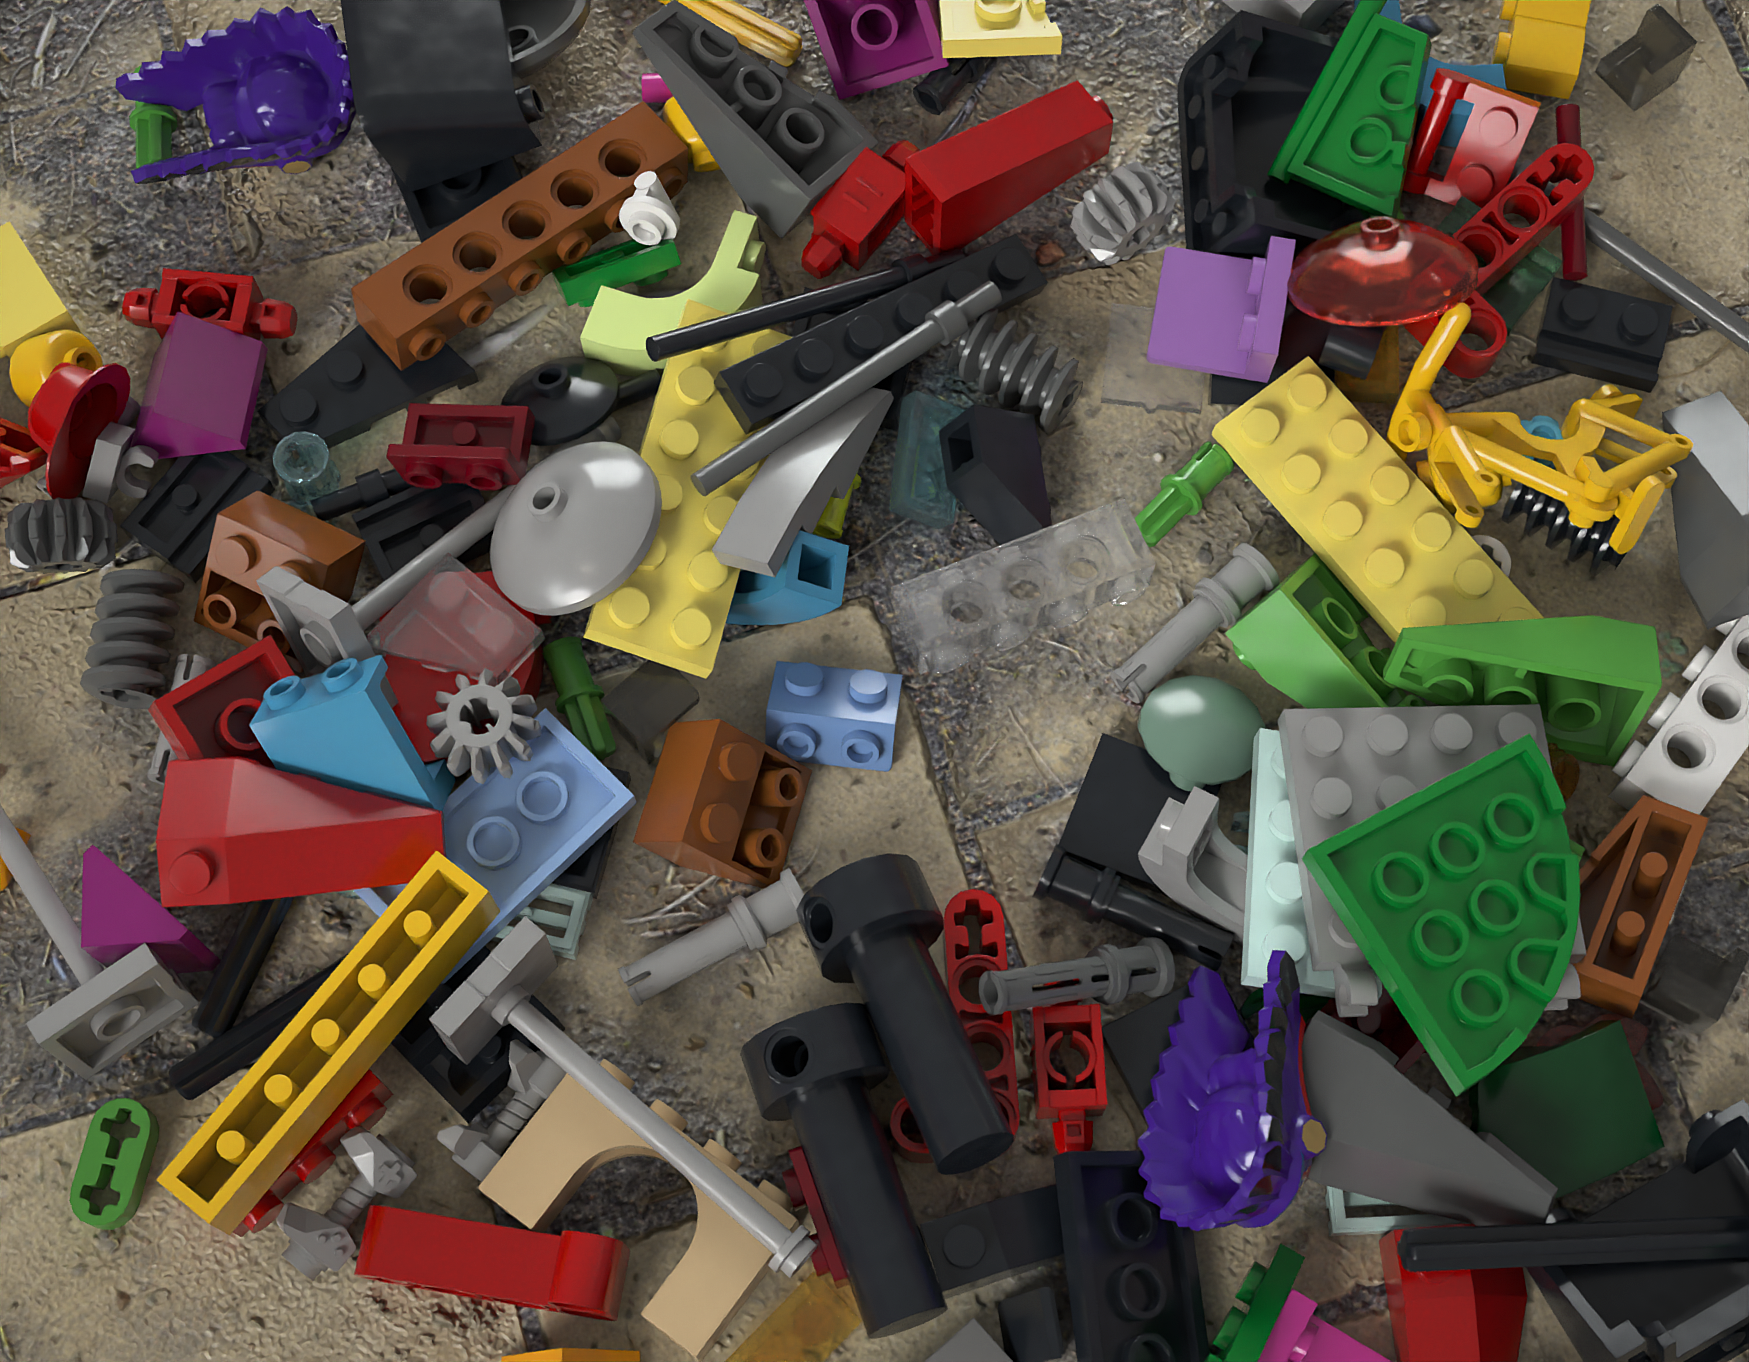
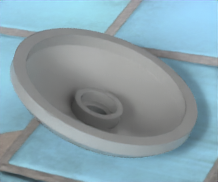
(575, 528)

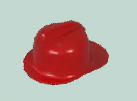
(69, 417)

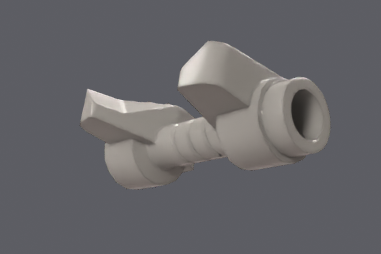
(480, 1148)
(323, 1239)

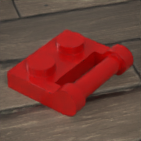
(1486, 148)

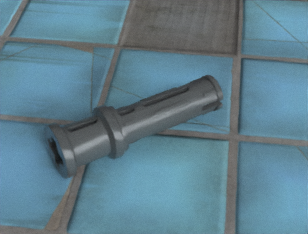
(1127, 975)

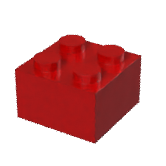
(215, 709)

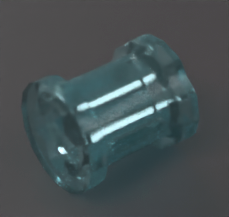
(312, 454)

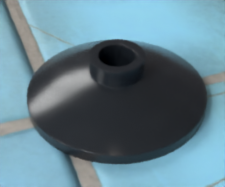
(566, 398)

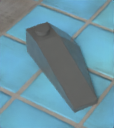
(762, 129)
(1712, 507)
(1403, 1142)

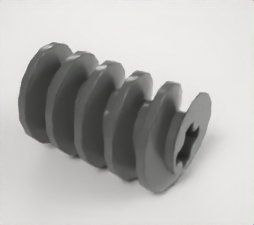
(1016, 370)
(127, 636)

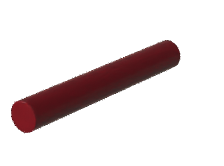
(1573, 228)

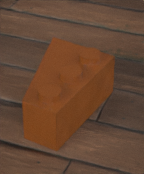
(1630, 898)

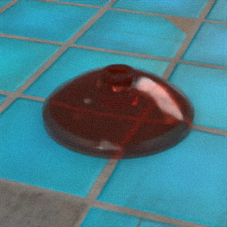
(1382, 273)

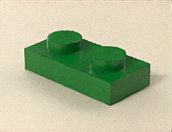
(614, 269)

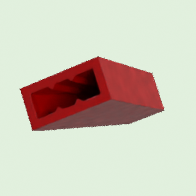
(1002, 166)

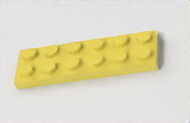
(1364, 508)
(680, 592)

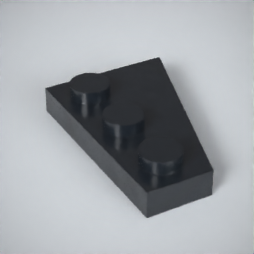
(359, 386)

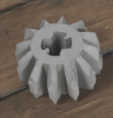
(1122, 213)
(470, 706)

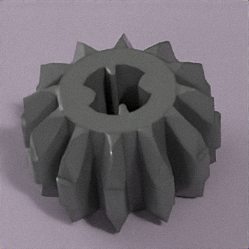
(61, 535)

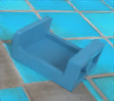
(347, 735)

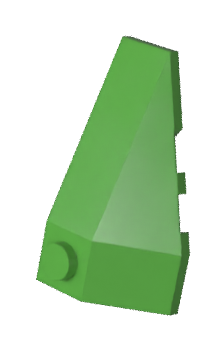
(1312, 644)
(1583, 671)

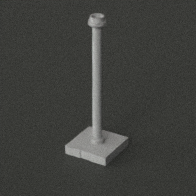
(330, 630)
(501, 995)
(112, 1005)

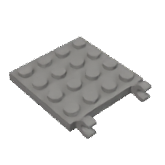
(1362, 760)

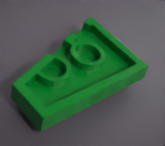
(1368, 121)
(1264, 1294)

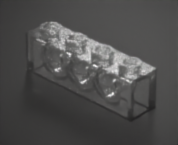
(1102, 537)

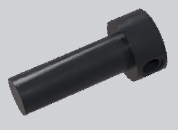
(875, 930)
(821, 1077)

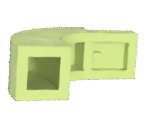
(623, 321)

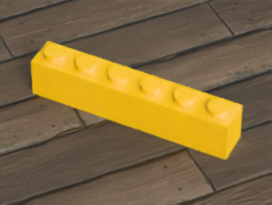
(330, 1044)

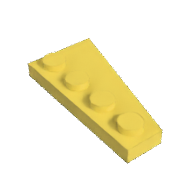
(996, 28)

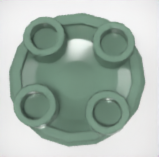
(1200, 730)

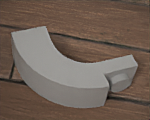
(1197, 863)

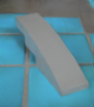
(798, 483)

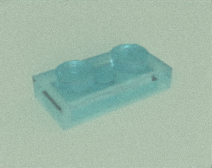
(918, 472)

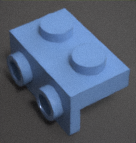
(833, 715)

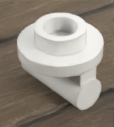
(649, 212)

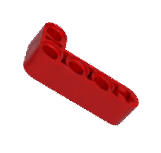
(1505, 245)
(979, 1025)
(495, 1263)

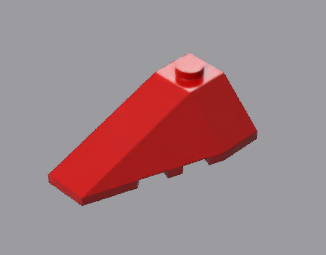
(266, 834)
(1453, 1312)

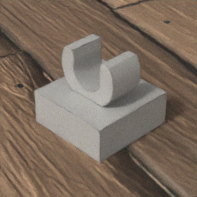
(112, 462)

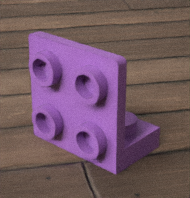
(1221, 311)

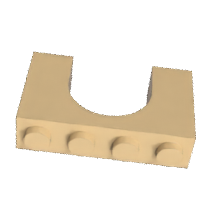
(577, 1136)

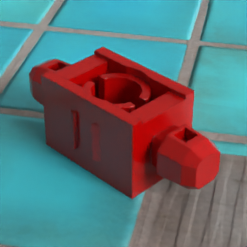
(858, 211)
(198, 292)
(1068, 1106)

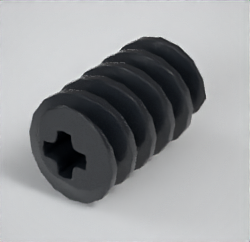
(1550, 512)

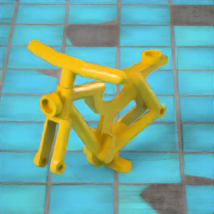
(1589, 493)

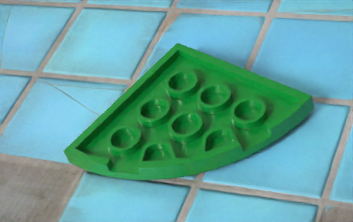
(1463, 905)

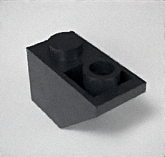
(997, 470)

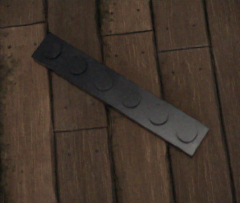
(796, 369)

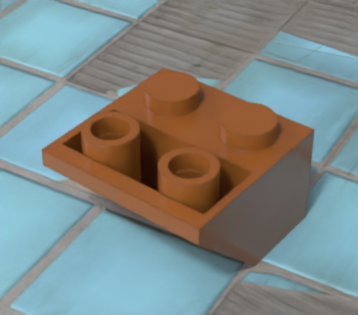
(253, 540)
(722, 803)

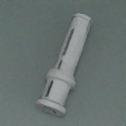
(1214, 604)
(746, 923)

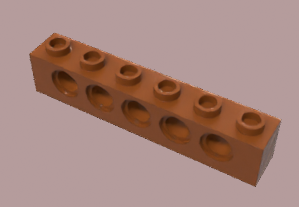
(490, 237)

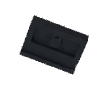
(1602, 334)
(182, 508)
(414, 520)

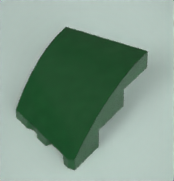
(1570, 1107)

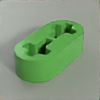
(99, 1159)

